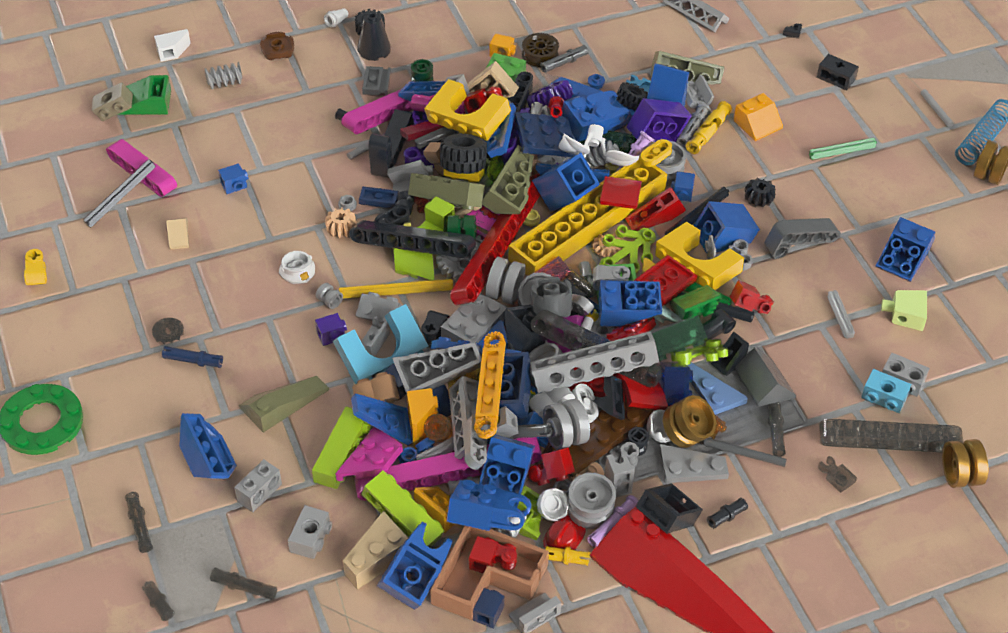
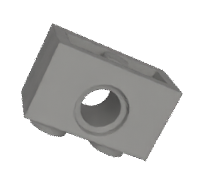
(303, 542)

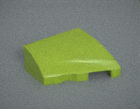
(414, 264)
(532, 523)

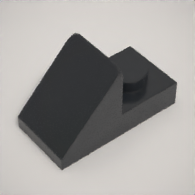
(613, 401)

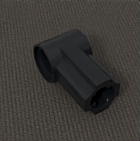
(718, 323)

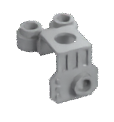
(740, 246)

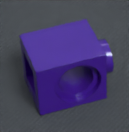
(330, 328)

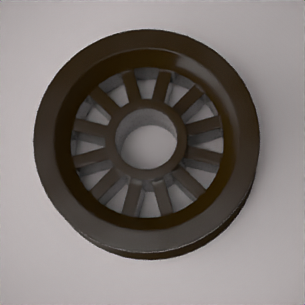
(539, 48)

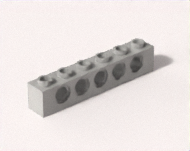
(601, 353)

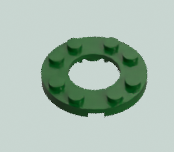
(43, 442)

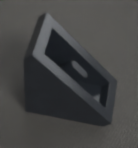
(737, 350)

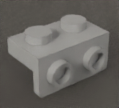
(698, 92)
(372, 306)

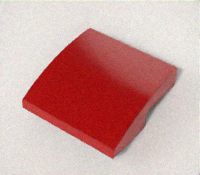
(620, 192)
(643, 396)

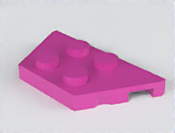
(372, 456)

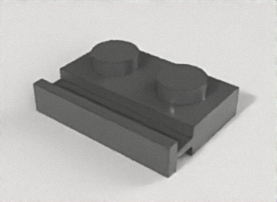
(376, 80)

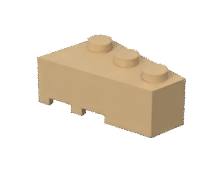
(495, 77)
(373, 551)

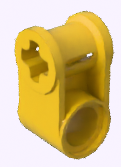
(35, 268)

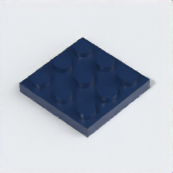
(542, 133)

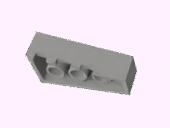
(437, 366)

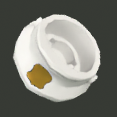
(297, 267)

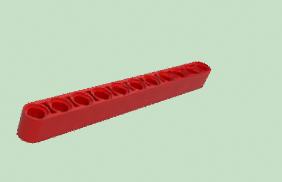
(493, 246)

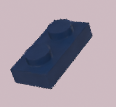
(378, 197)

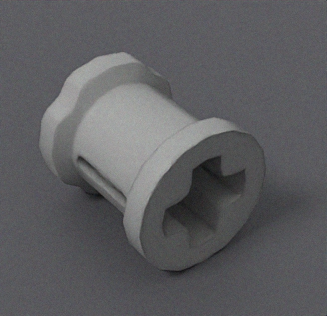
(631, 451)

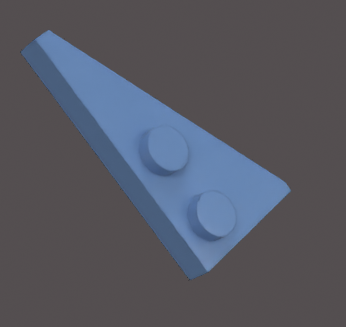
(715, 392)

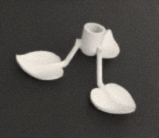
(593, 139)

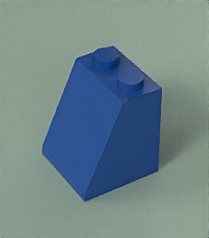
(566, 182)
(726, 224)

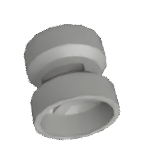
(328, 295)

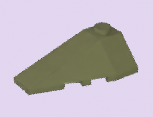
(711, 72)
(511, 186)
(277, 404)

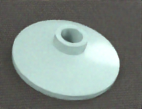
(667, 315)

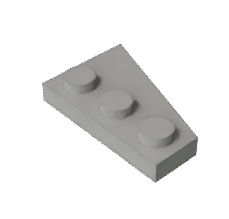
(691, 465)

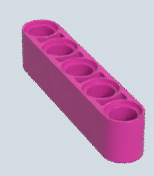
(374, 113)
(131, 159)

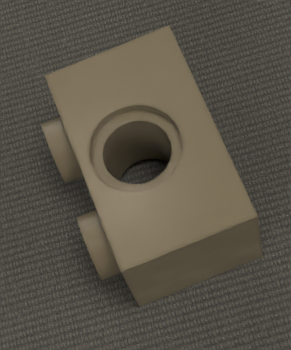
(112, 101)

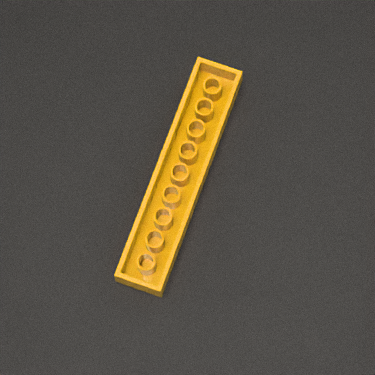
(582, 221)

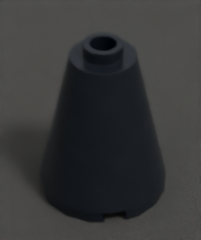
(373, 38)

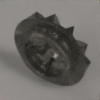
(173, 324)

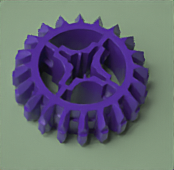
(543, 95)

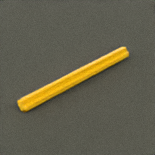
(398, 288)

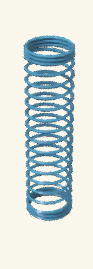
(971, 148)

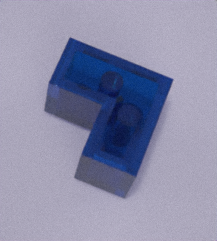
(676, 381)

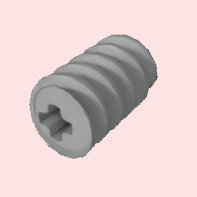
(224, 75)
(596, 155)

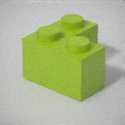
(437, 215)

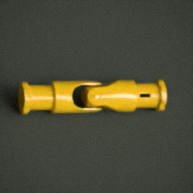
(708, 127)

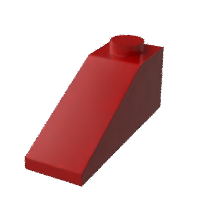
(657, 211)

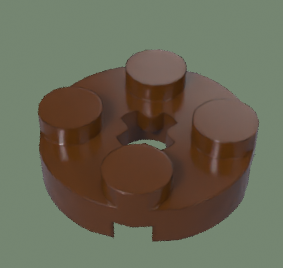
(271, 51)

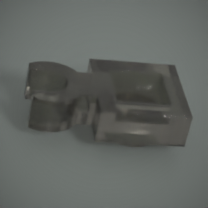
(838, 476)

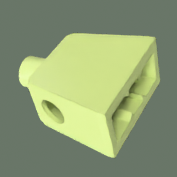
(908, 308)

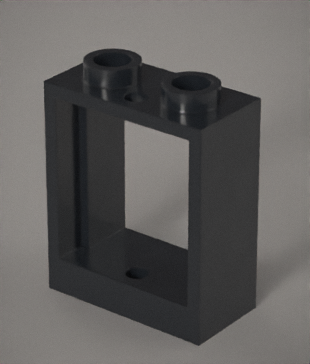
(666, 508)

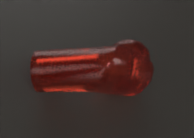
(421, 203)

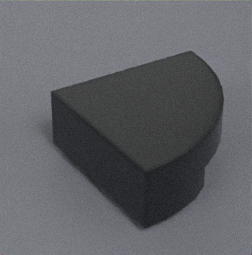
(793, 31)

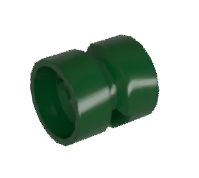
(422, 70)
(463, 225)

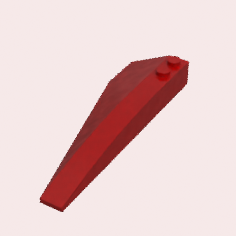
(664, 570)

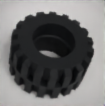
(463, 153)

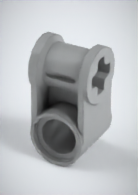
(611, 273)

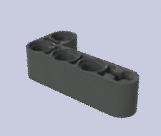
(798, 232)

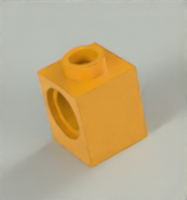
(502, 45)

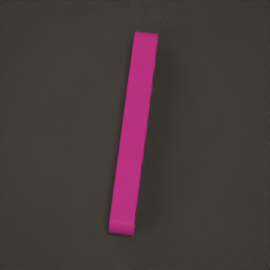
(435, 470)

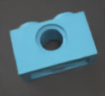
(886, 391)

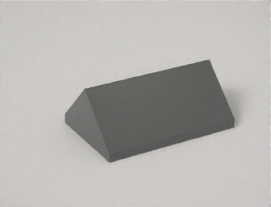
(763, 379)

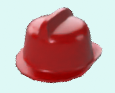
(564, 534)

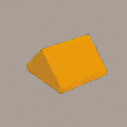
(436, 504)

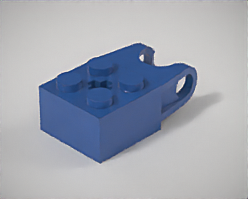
(593, 110)
(485, 506)
(419, 561)

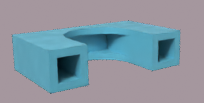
(362, 364)

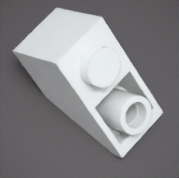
(172, 44)

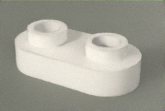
(585, 396)

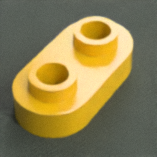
(656, 153)

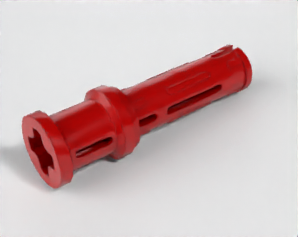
(555, 106)

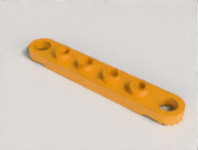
(490, 385)

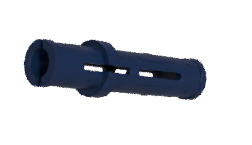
(200, 358)

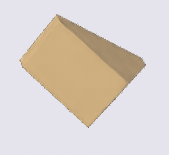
(178, 233)

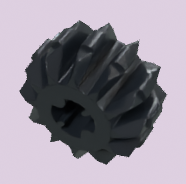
(760, 192)

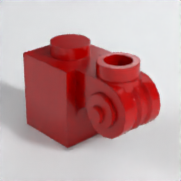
(476, 99)
(749, 298)
(555, 465)
(488, 552)

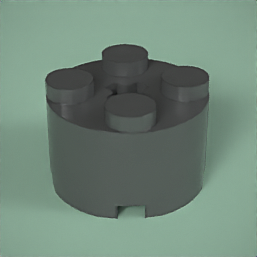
(552, 296)

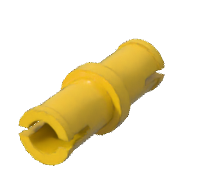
(568, 556)

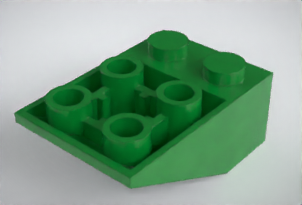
(150, 96)
(697, 302)

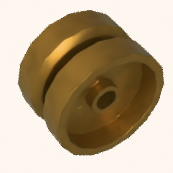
(990, 161)
(689, 421)
(965, 463)

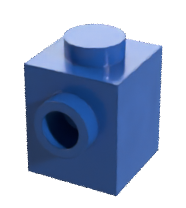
(233, 178)
(683, 186)

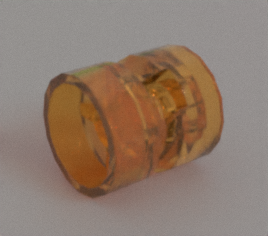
(438, 427)

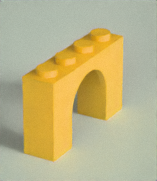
(479, 123)
(710, 272)

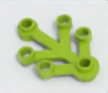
(628, 246)
(712, 350)

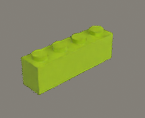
(340, 445)
(398, 504)

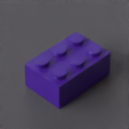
(659, 119)

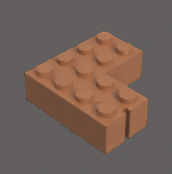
(460, 588)

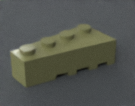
(457, 192)

